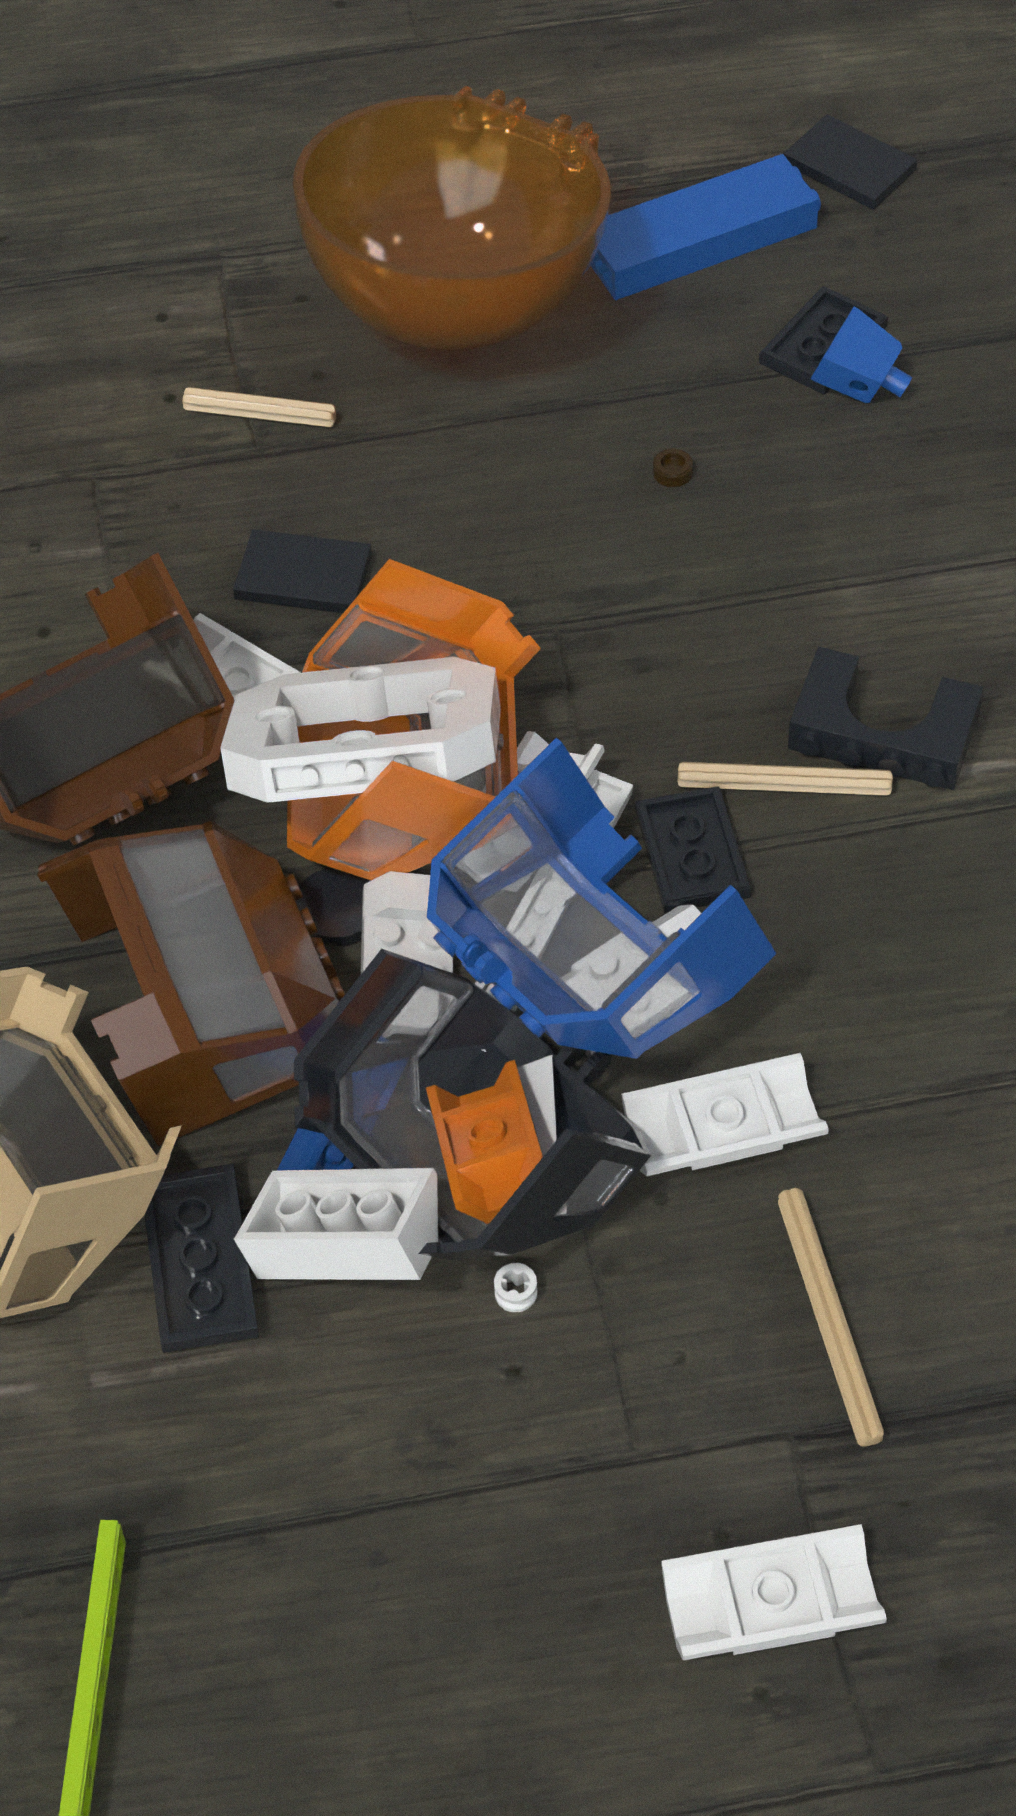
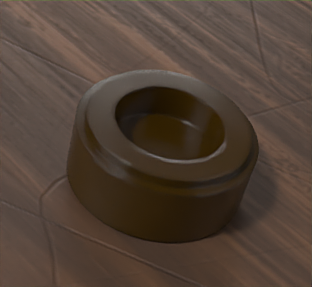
(672, 467)

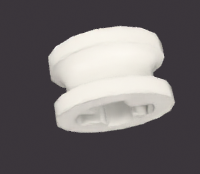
(512, 1300)

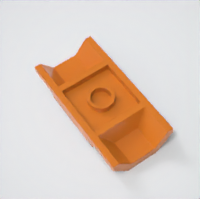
(486, 1142)

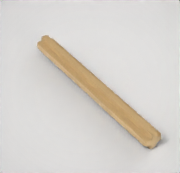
(830, 1318)

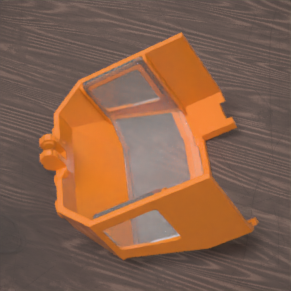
(405, 811)

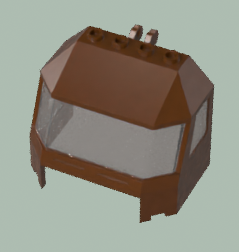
(220, 966)

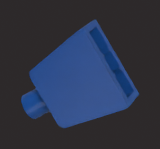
(862, 360)

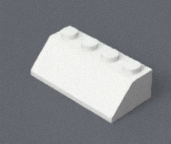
(342, 1224)

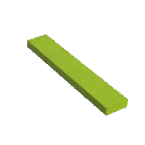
(93, 1671)

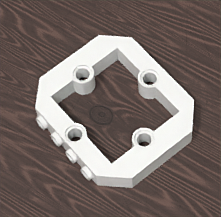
(271, 765)

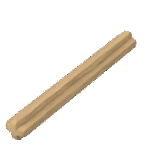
(785, 778)

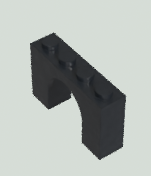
(925, 753)

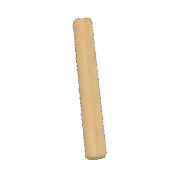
(259, 407)

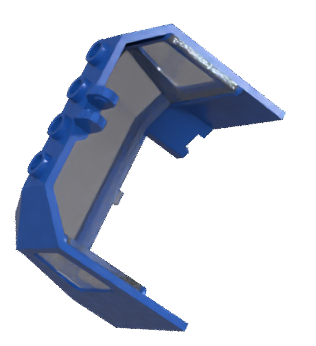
(533, 916)

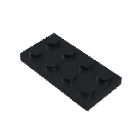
(195, 1262)

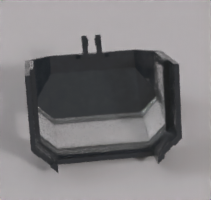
(427, 1027)

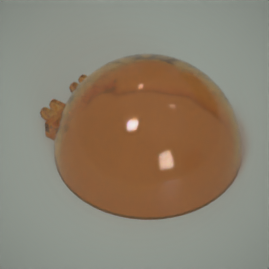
(451, 215)

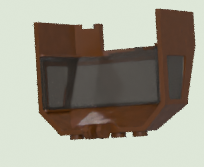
(114, 718)

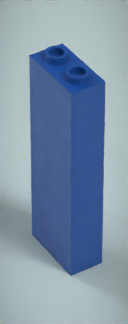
(704, 226)

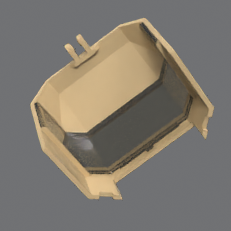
(68, 1150)

